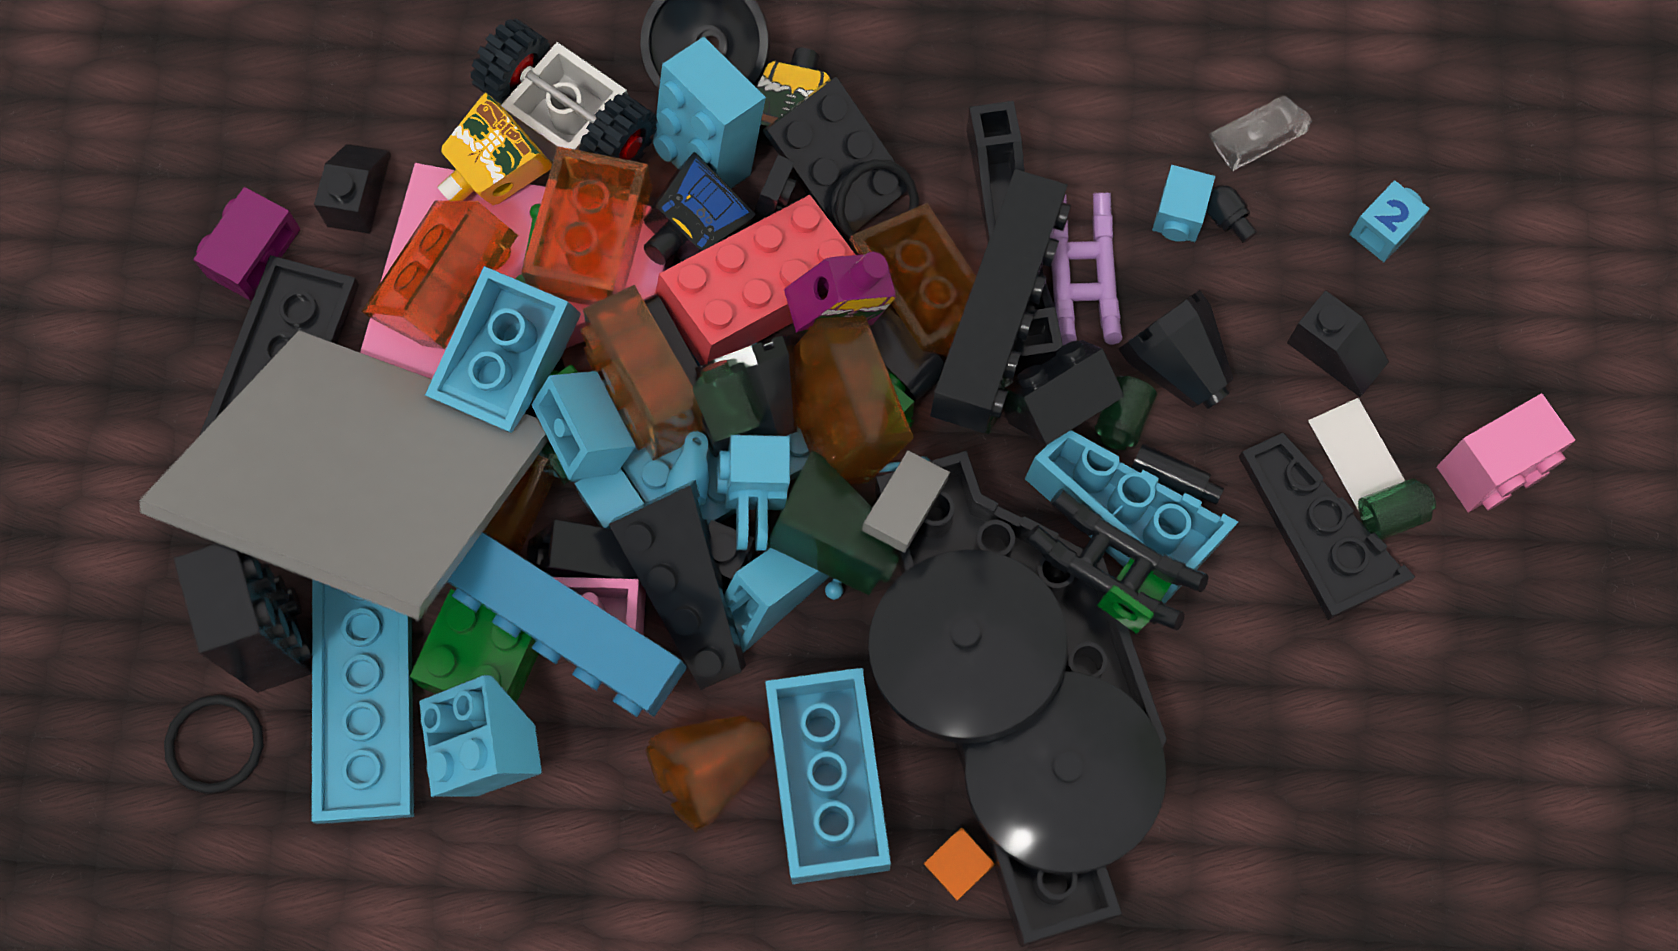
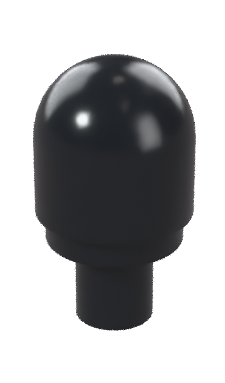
(1230, 212)

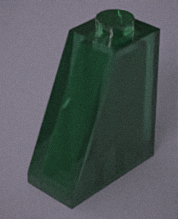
(825, 529)

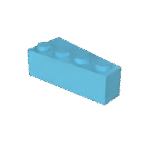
(1129, 501)

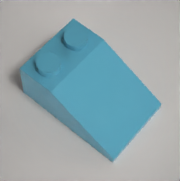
(502, 349)

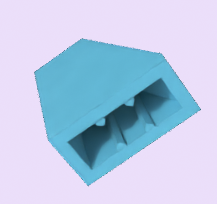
(767, 592)

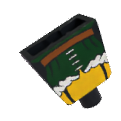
(787, 85)

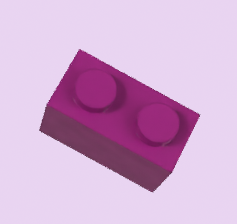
(244, 241)

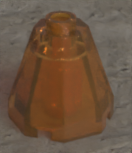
(707, 765)

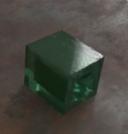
(727, 399)

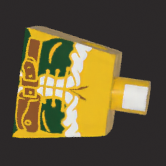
(490, 155)

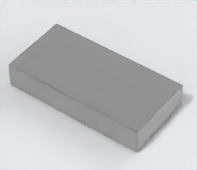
(905, 501)

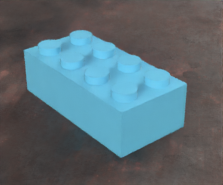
(827, 776)

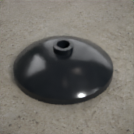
(680, 23)

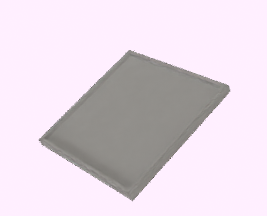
(346, 475)

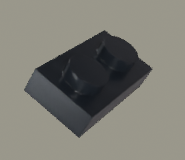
(776, 190)

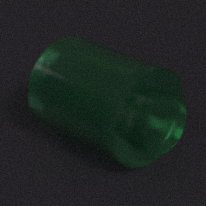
(1125, 419)
(1397, 508)

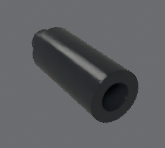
(1177, 474)

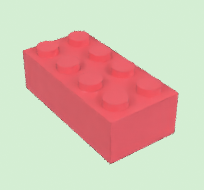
(737, 286)

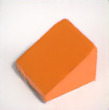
(959, 864)

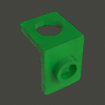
(1152, 586)

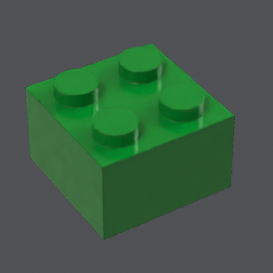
(469, 646)

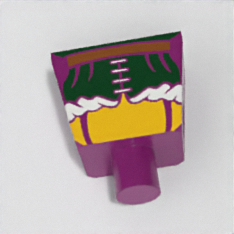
(852, 285)

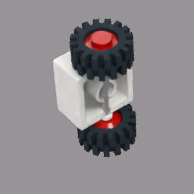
(560, 96)

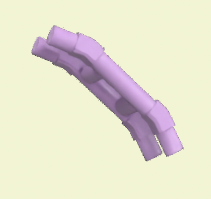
(1103, 291)

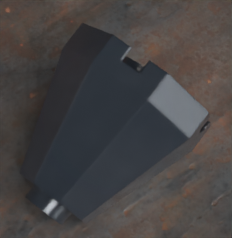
(1183, 353)
(774, 379)

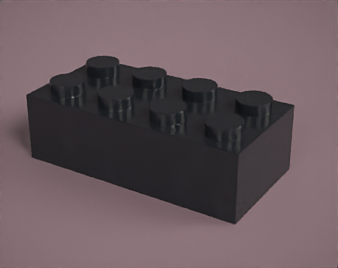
(244, 617)

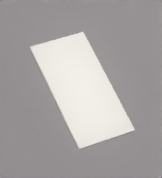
(1356, 450)

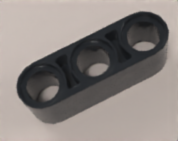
(903, 356)

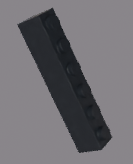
(999, 302)

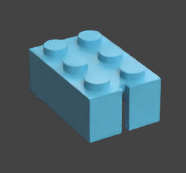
(708, 111)

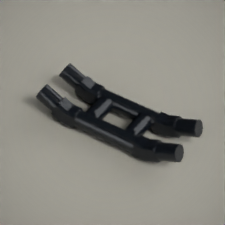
(1107, 535)

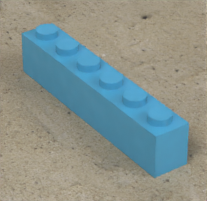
(566, 626)

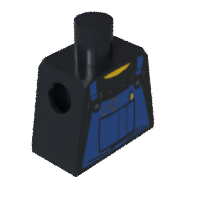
(693, 213)

